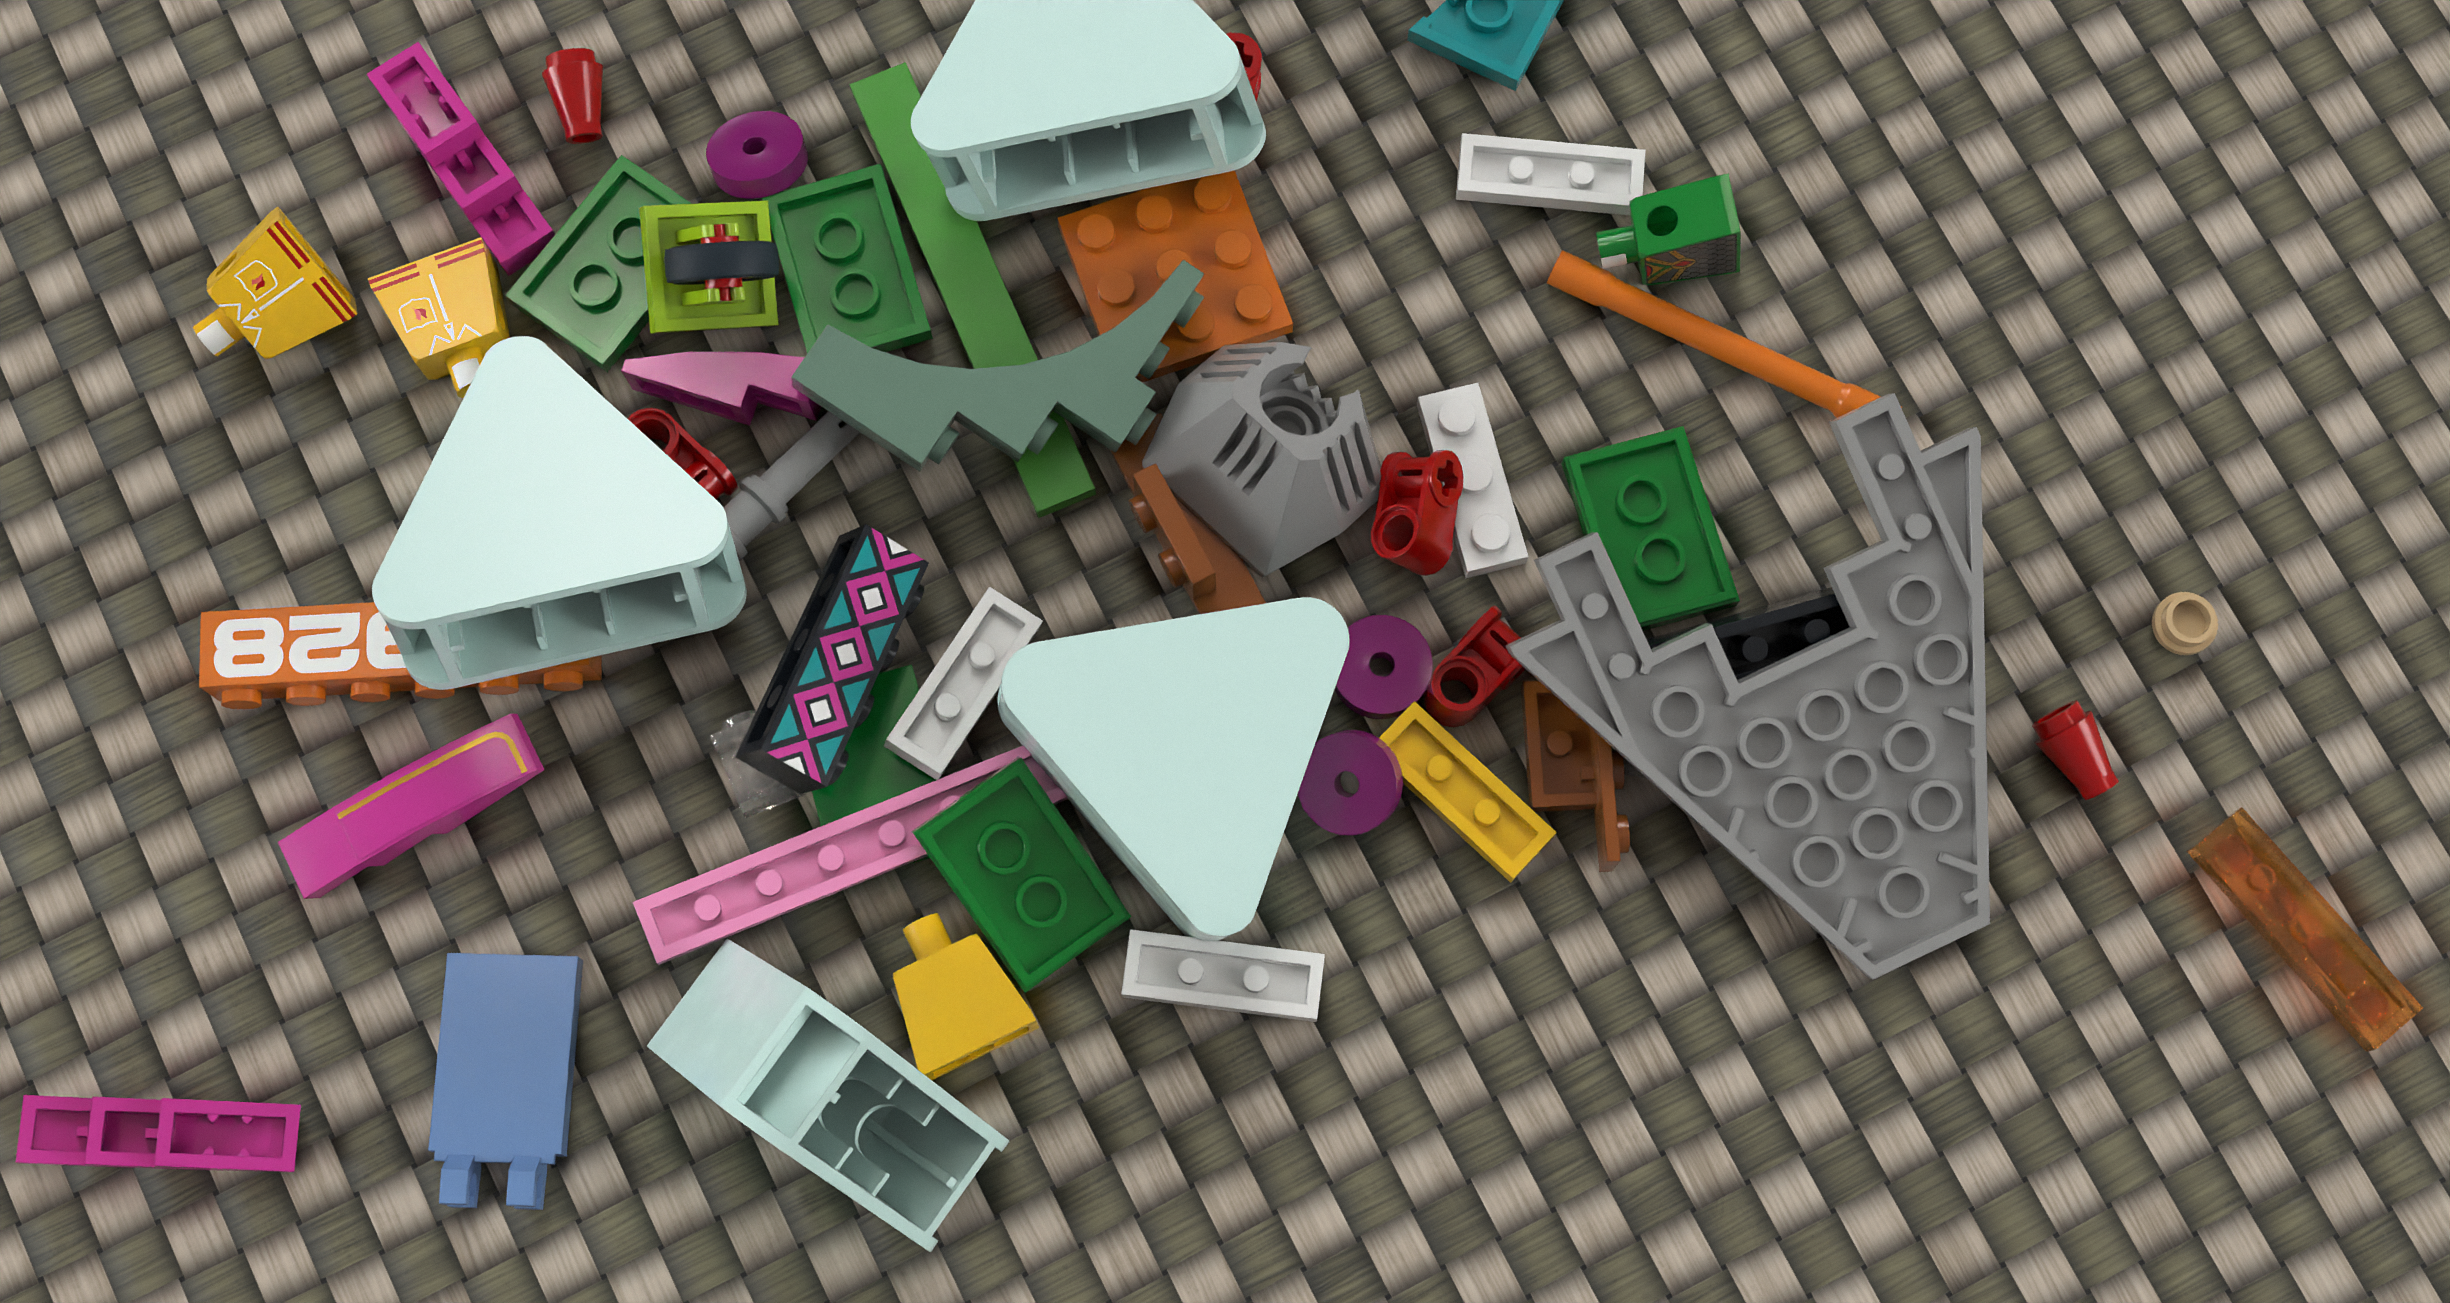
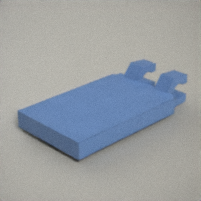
(504, 1072)

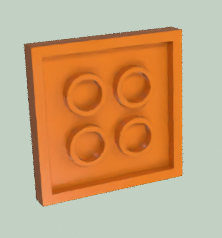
(1137, 241)

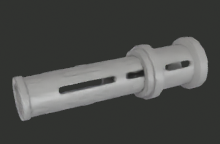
(765, 497)

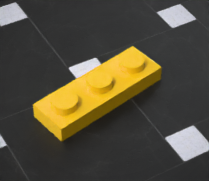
(1466, 793)

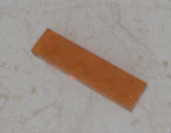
(2305, 930)

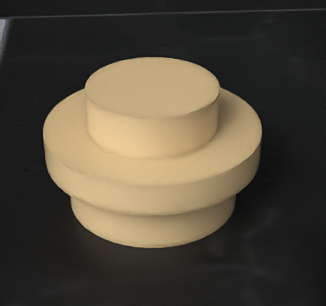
(2184, 623)

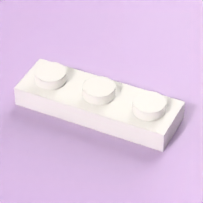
(1549, 174)
(1485, 519)
(962, 684)
(1223, 975)

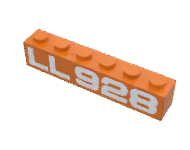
(330, 651)

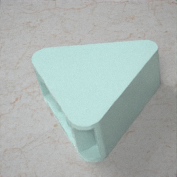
(1083, 103)
(549, 534)
(1184, 743)
(825, 1092)

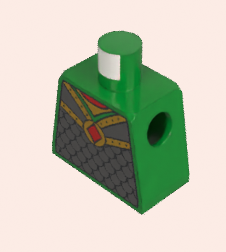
(1678, 233)

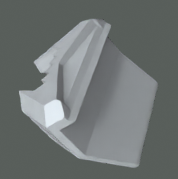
(1266, 454)

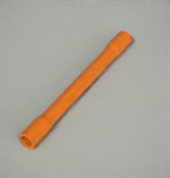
(1604, 289)

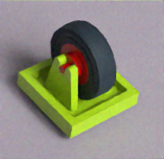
(709, 266)

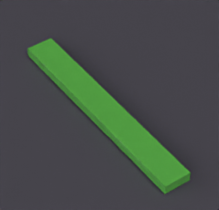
(964, 276)

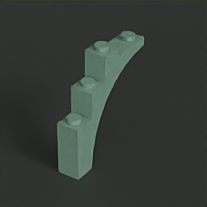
(914, 404)

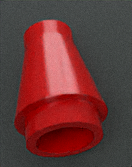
(576, 92)
(2076, 748)

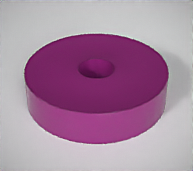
(757, 154)
(1407, 652)
(1377, 775)

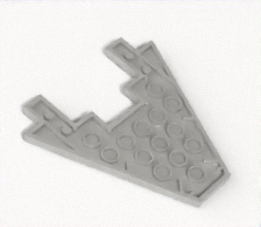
(1847, 765)

